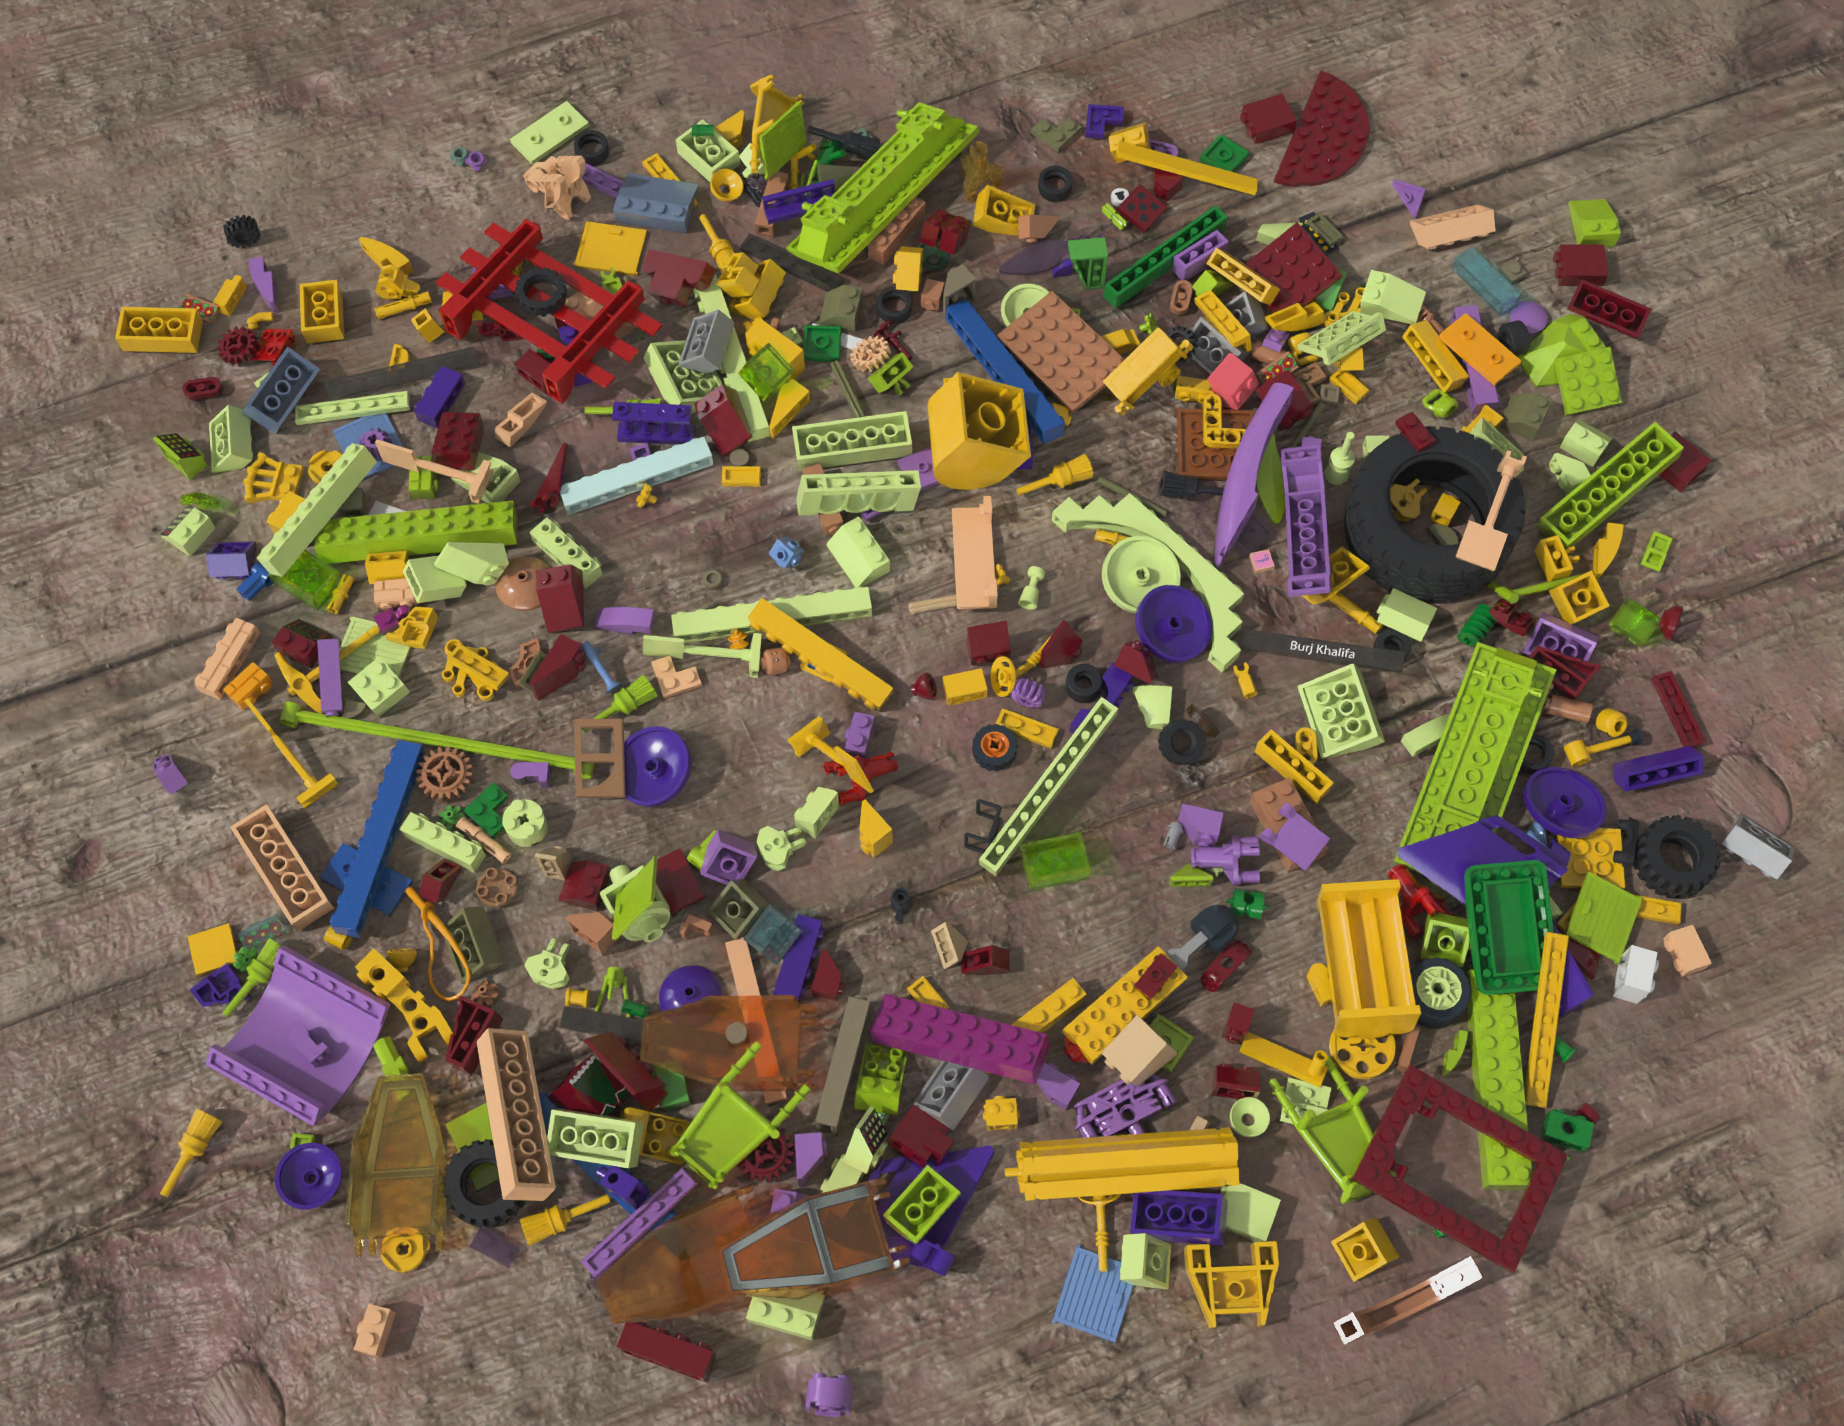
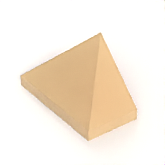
(949, 944)

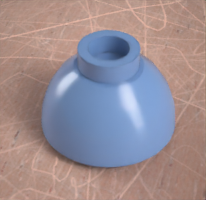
(1538, 833)

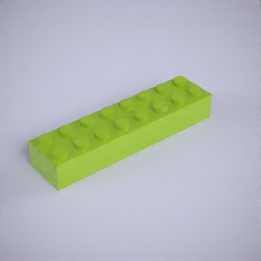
(1611, 486)

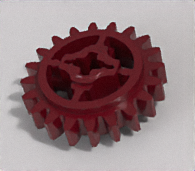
(773, 1156)

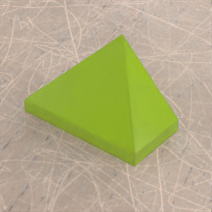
(1190, 877)

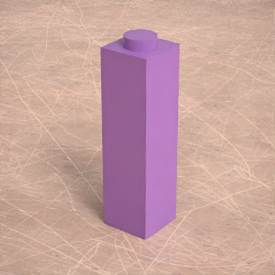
(330, 677)

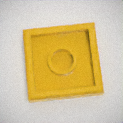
(212, 949)

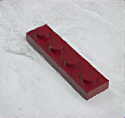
(1678, 710)

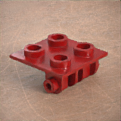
(273, 344)

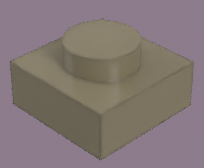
(1513, 272)

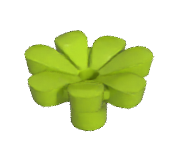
(1149, 325)

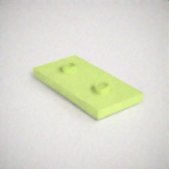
(549, 132)

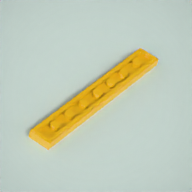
(1186, 168)
(1546, 1019)

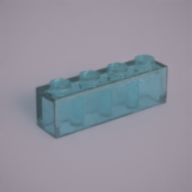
(1486, 281)

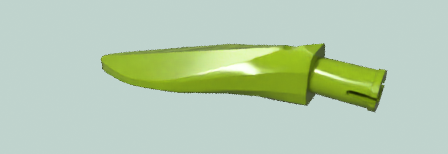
(1271, 483)

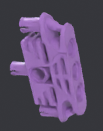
(1117, 1095)

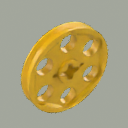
(1367, 1057)

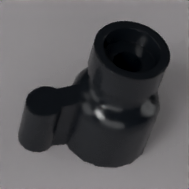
(900, 904)

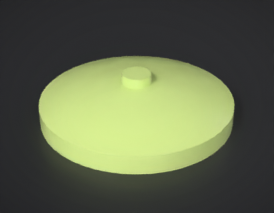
(1137, 568)

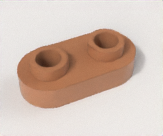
(1181, 299)

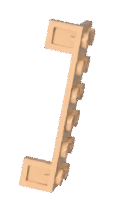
(974, 556)

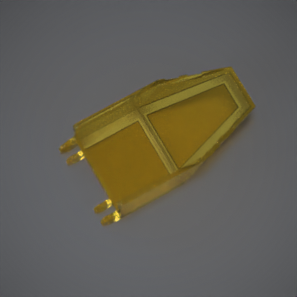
(397, 1167)

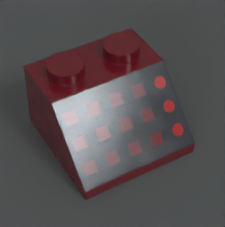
(299, 642)

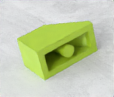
(1212, 281)

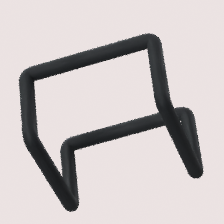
(994, 828)

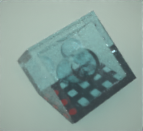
(773, 934)

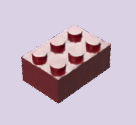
(458, 440)

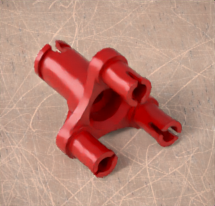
(872, 768)
(1416, 900)

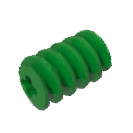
(1477, 626)

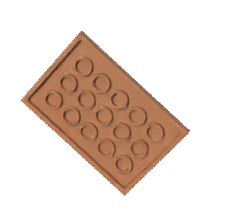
(1061, 351)

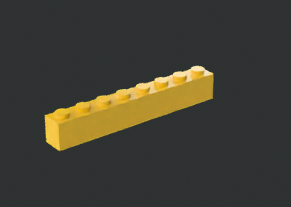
(820, 654)

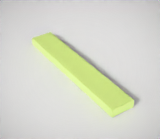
(352, 408)

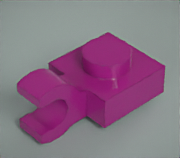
(388, 620)

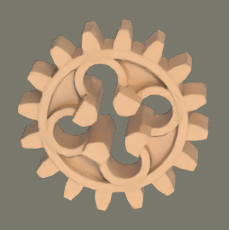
(863, 361)

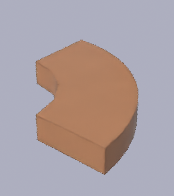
(528, 652)

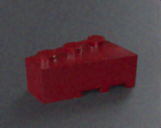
(1571, 672)
(469, 1026)

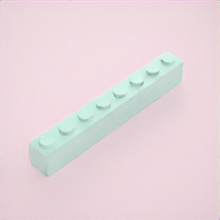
(632, 476)

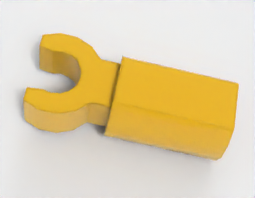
(1246, 681)

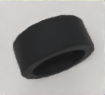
(588, 137)
(1055, 172)
(893, 293)
(1547, 748)

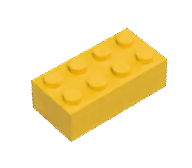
(159, 329)

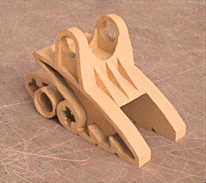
(558, 188)

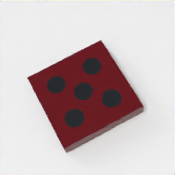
(1141, 208)

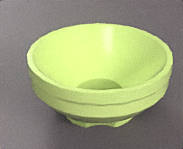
(1256, 1109)

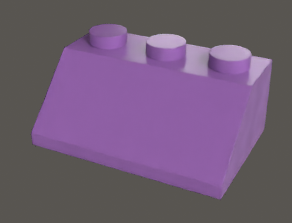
(1561, 637)

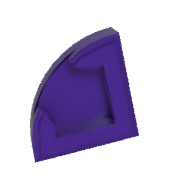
(1064, 269)

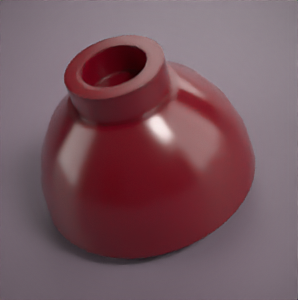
(924, 687)

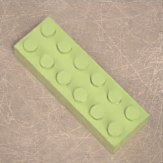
(852, 440)

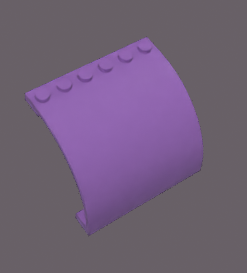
(333, 1013)

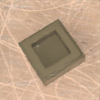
(1329, 394)

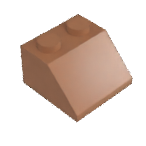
(593, 929)

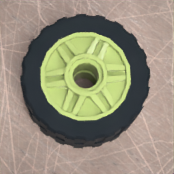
(1440, 991)

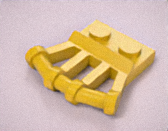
(285, 479)

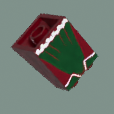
(590, 1089)

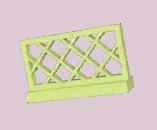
(1343, 336)

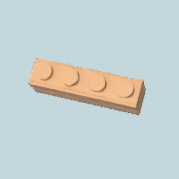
(227, 659)

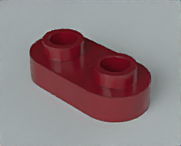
(202, 387)

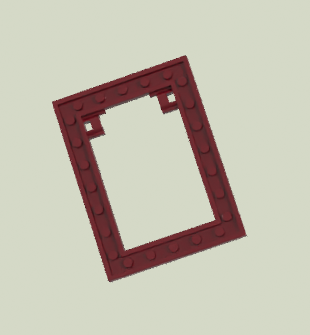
(1378, 1161)

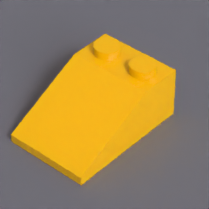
(1000, 211)

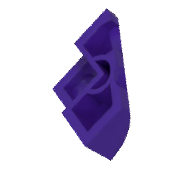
(218, 987)

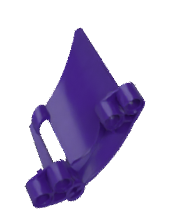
(1451, 853)
(960, 1169)

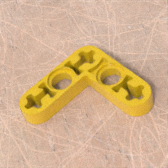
(1216, 429)

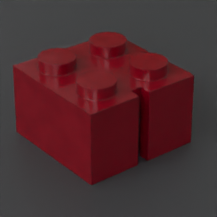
(953, 231)

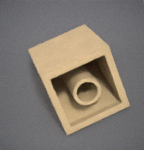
(1138, 1052)

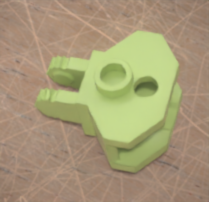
(778, 845)
(549, 965)

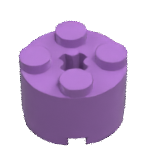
(829, 1395)

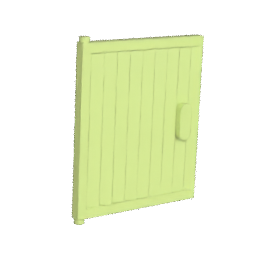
(391, 653)

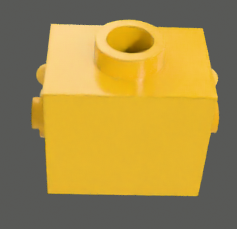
(1001, 1113)

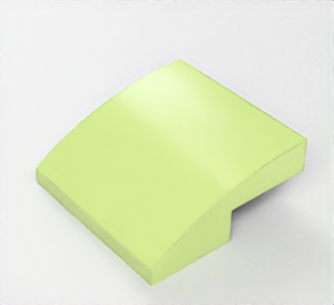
(1305, 1097)

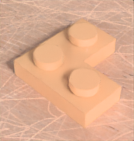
(674, 682)

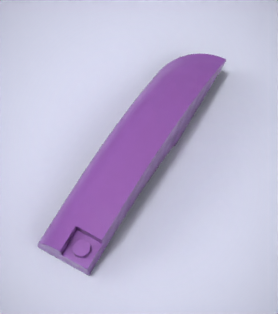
(1239, 492)

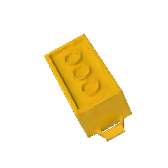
(1144, 368)

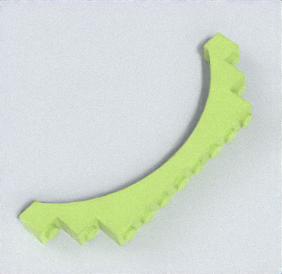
(1134, 519)

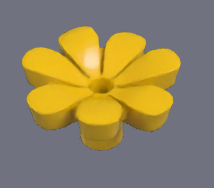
(645, 496)
(1000, 576)

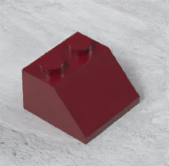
(988, 642)
(1137, 661)
(584, 883)
(1235, 1082)

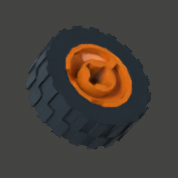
(992, 758)

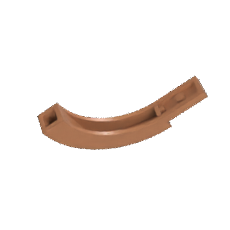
(1397, 1308)

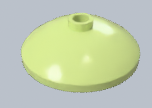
(1020, 300)

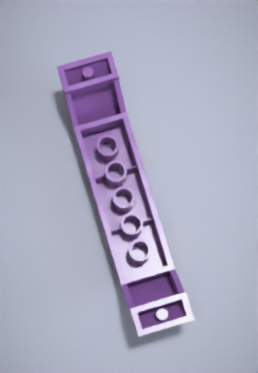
(1306, 521)

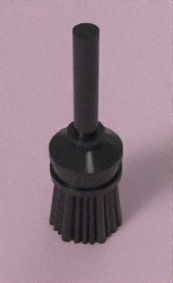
(851, 142)
(1184, 486)

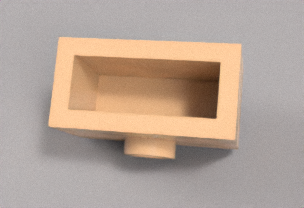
(374, 1330)

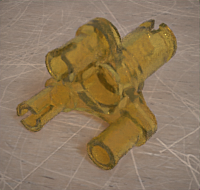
(978, 171)

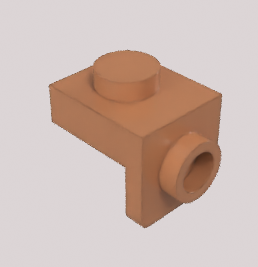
(697, 924)

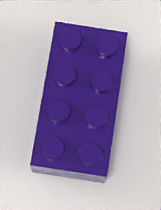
(1180, 1216)

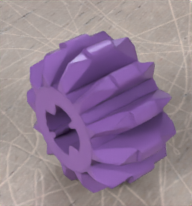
(369, 439)
(1028, 693)

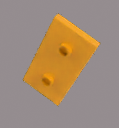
(1479, 349)

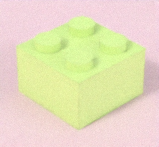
(379, 687)

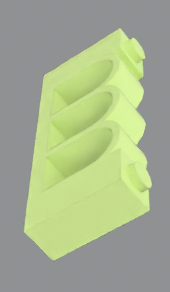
(858, 492)

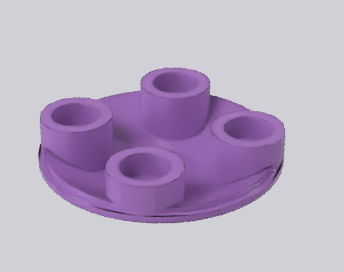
(1531, 315)

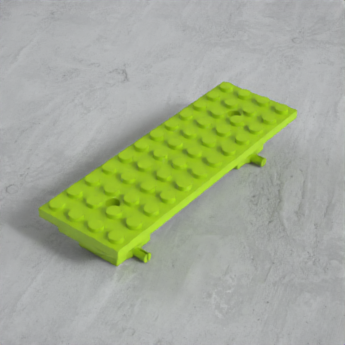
(869, 200)
(1480, 744)

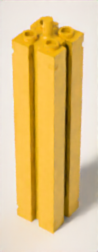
(1126, 1164)

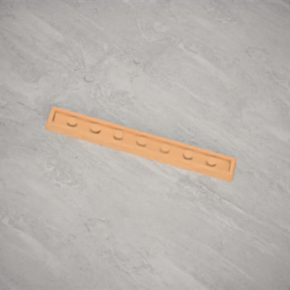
(747, 985)

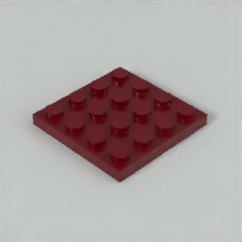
(1295, 267)

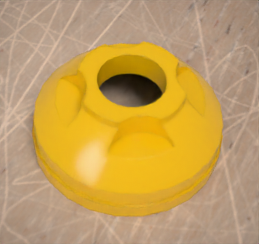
(731, 180)

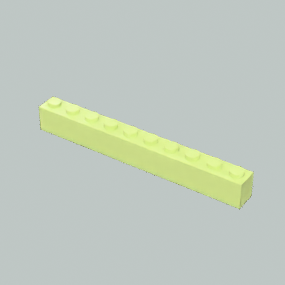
(732, 363)
(806, 610)
(1048, 786)

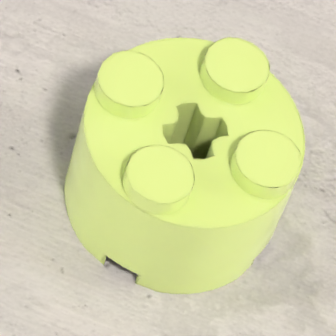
(534, 820)

